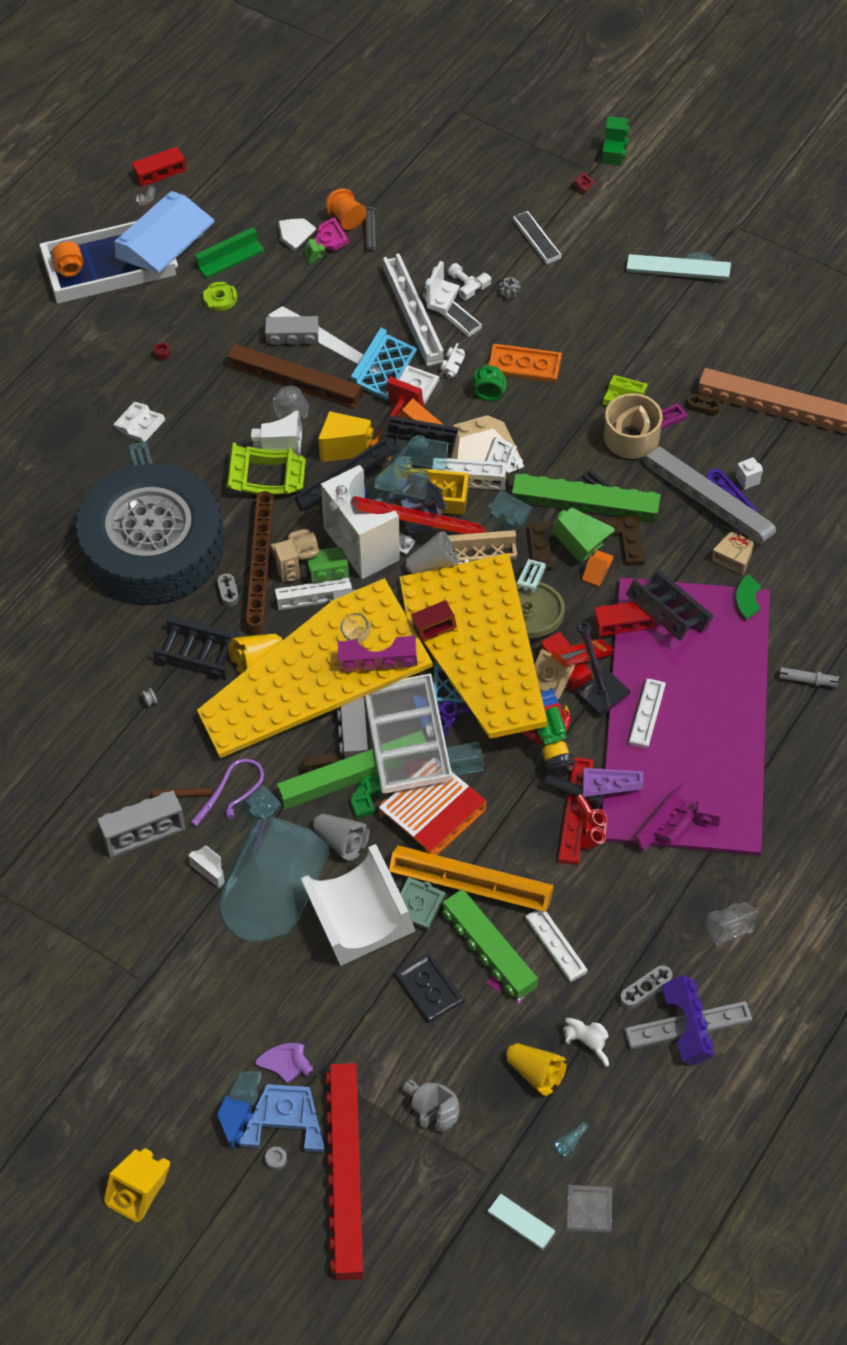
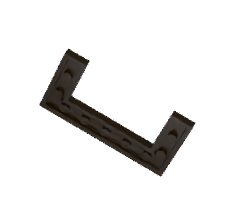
(627, 527)

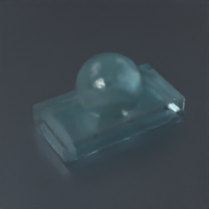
(246, 1087)

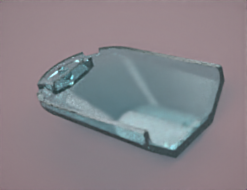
(266, 882)

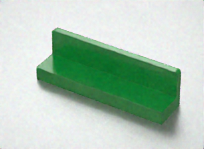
(228, 253)

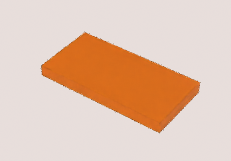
(526, 362)

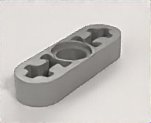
(649, 978)

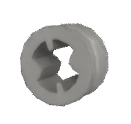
(149, 697)

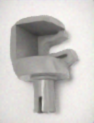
(432, 1103)

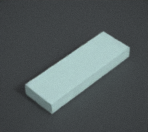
(521, 1222)

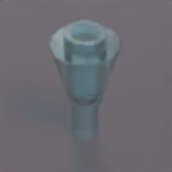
(566, 1144)

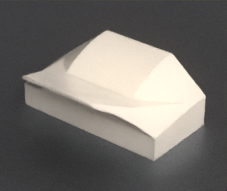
(208, 864)

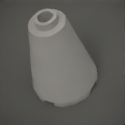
(433, 555)
(342, 834)

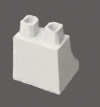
(280, 434)

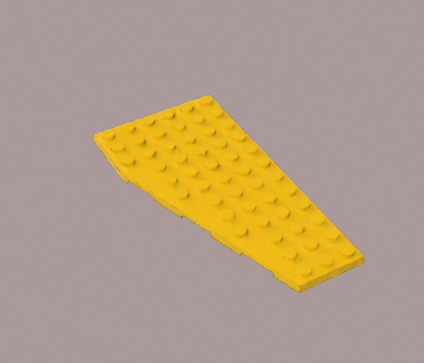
(489, 649)
(304, 673)

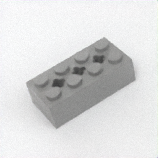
(141, 823)

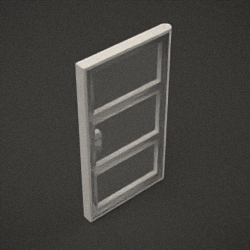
(408, 735)

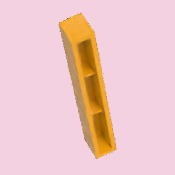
(471, 878)

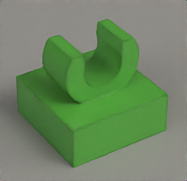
(313, 251)

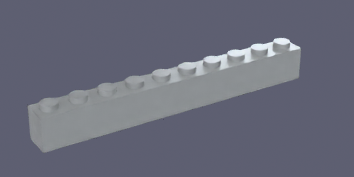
(352, 717)

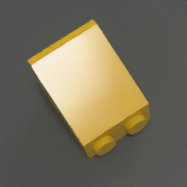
(344, 437)

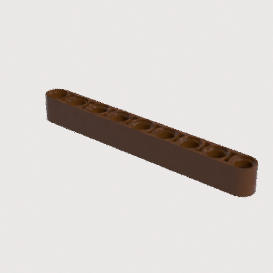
(260, 563)

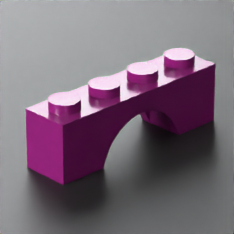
(400, 654)

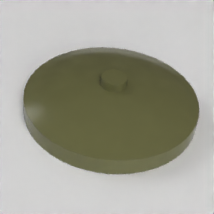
(541, 609)

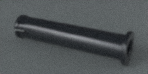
(572, 789)

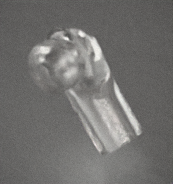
(149, 197)
(341, 497)

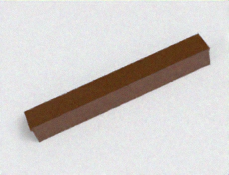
(292, 374)

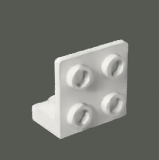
(439, 292)

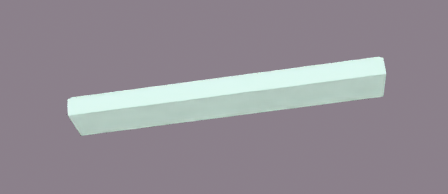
(678, 267)

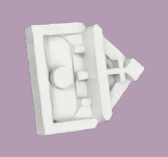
(295, 232)
(504, 452)

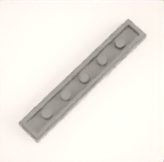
(674, 1027)

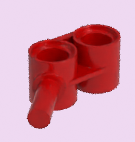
(594, 825)

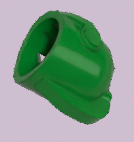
(489, 383)

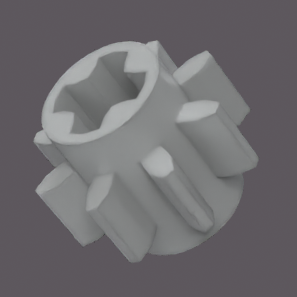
(509, 288)

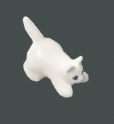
(591, 1035)

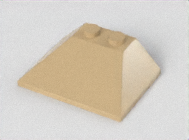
(476, 438)

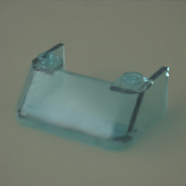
(402, 478)

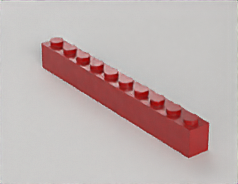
(346, 1172)

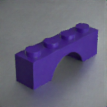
(695, 1042)

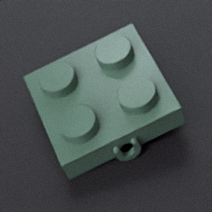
(421, 902)

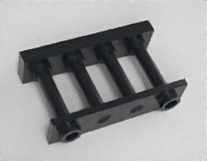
(677, 598)
(194, 631)

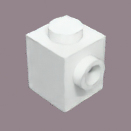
(749, 473)

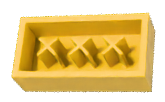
(454, 489)

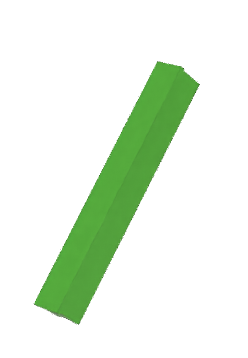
(327, 779)

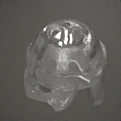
(290, 399)

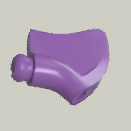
(286, 1061)

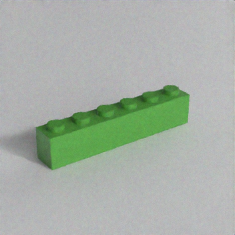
(490, 945)

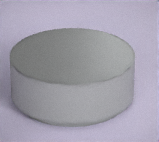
(275, 1158)

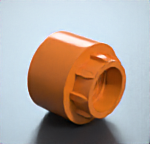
(67, 258)

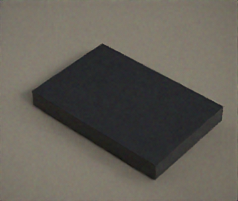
(429, 987)

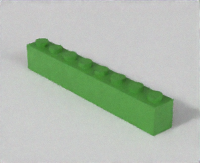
(586, 497)

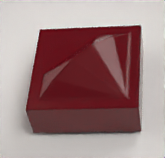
(583, 183)

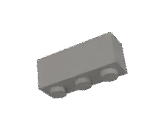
(292, 330)

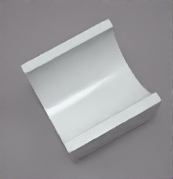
(366, 538)
(360, 908)

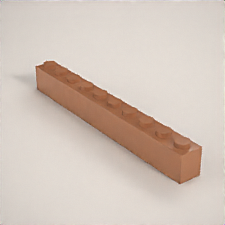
(774, 400)

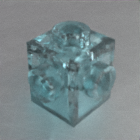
(263, 803)

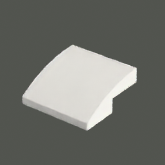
(139, 422)

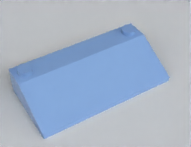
(162, 233)

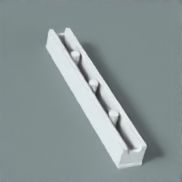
(413, 310)

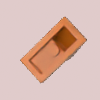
(597, 568)

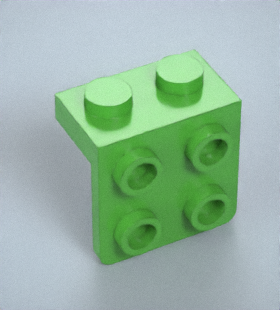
(328, 565)

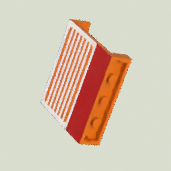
(434, 812)

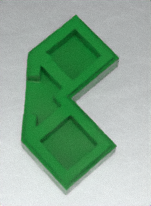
(361, 799)

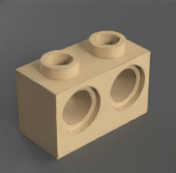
(287, 561)

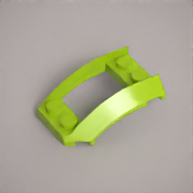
(241, 457)

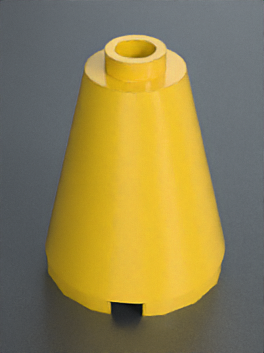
(250, 649)
(537, 1066)

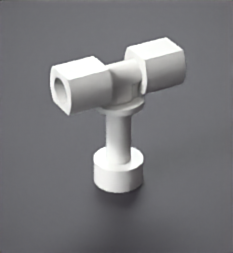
(471, 283)

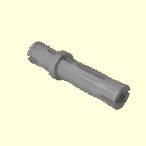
(809, 677)

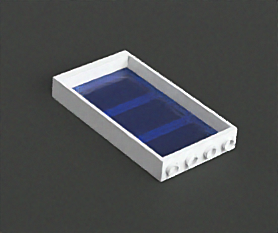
(100, 268)

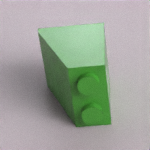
(581, 533)

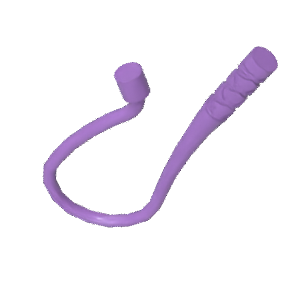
(229, 812)

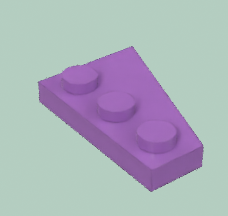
(610, 781)

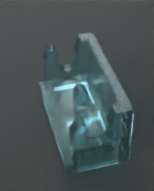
(465, 758)

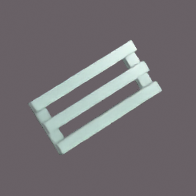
(527, 584)

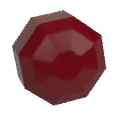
(161, 351)

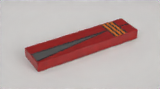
(578, 654)

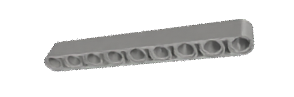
(709, 495)

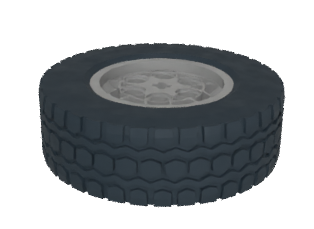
(150, 534)

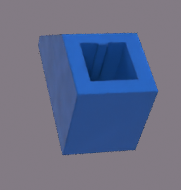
(233, 1118)

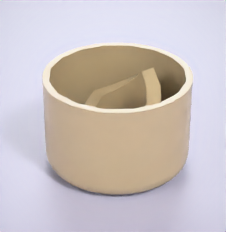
(635, 413)

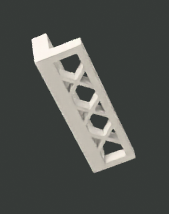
(483, 470)
(309, 593)

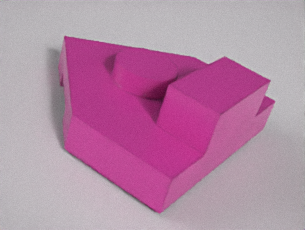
(331, 235)

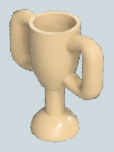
(304, 543)

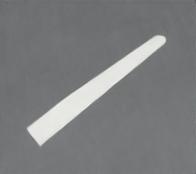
(328, 340)

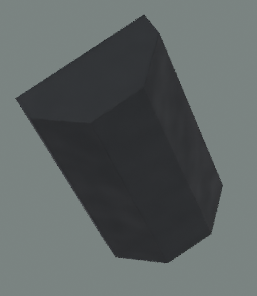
(402, 430)

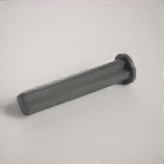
(370, 228)

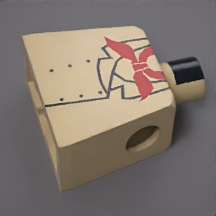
(734, 552)

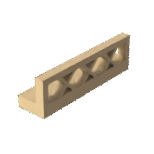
(481, 541)

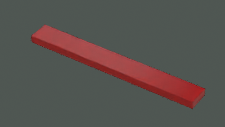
(417, 516)

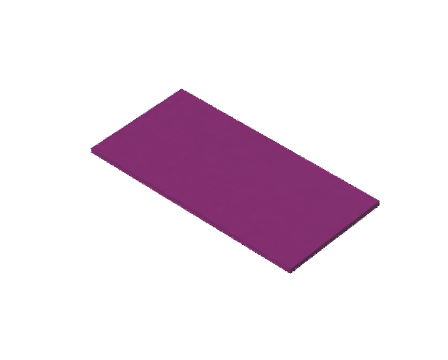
(705, 727)

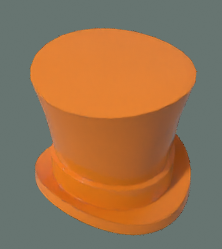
(344, 207)

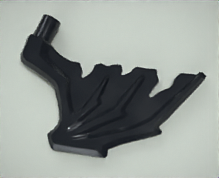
(432, 492)

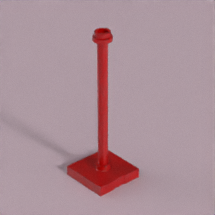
(401, 394)

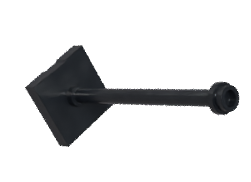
(604, 689)

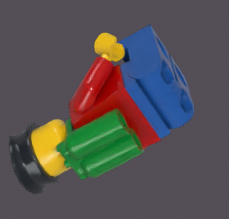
(555, 751)

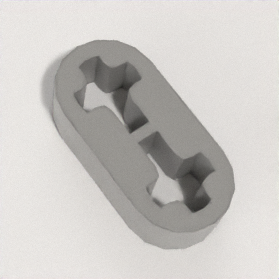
(224, 591)

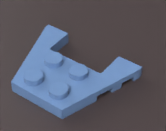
(285, 1108)

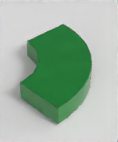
(746, 597)

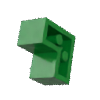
(615, 141)

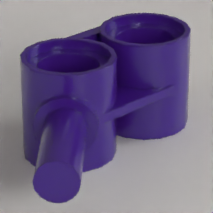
(450, 719)

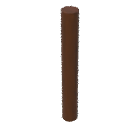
(186, 792)

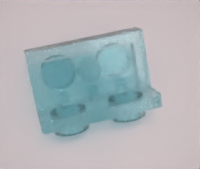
(510, 508)

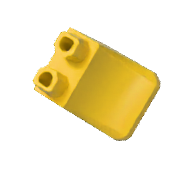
(135, 1184)

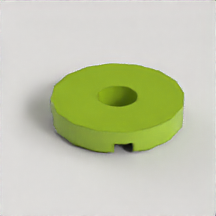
(219, 304)

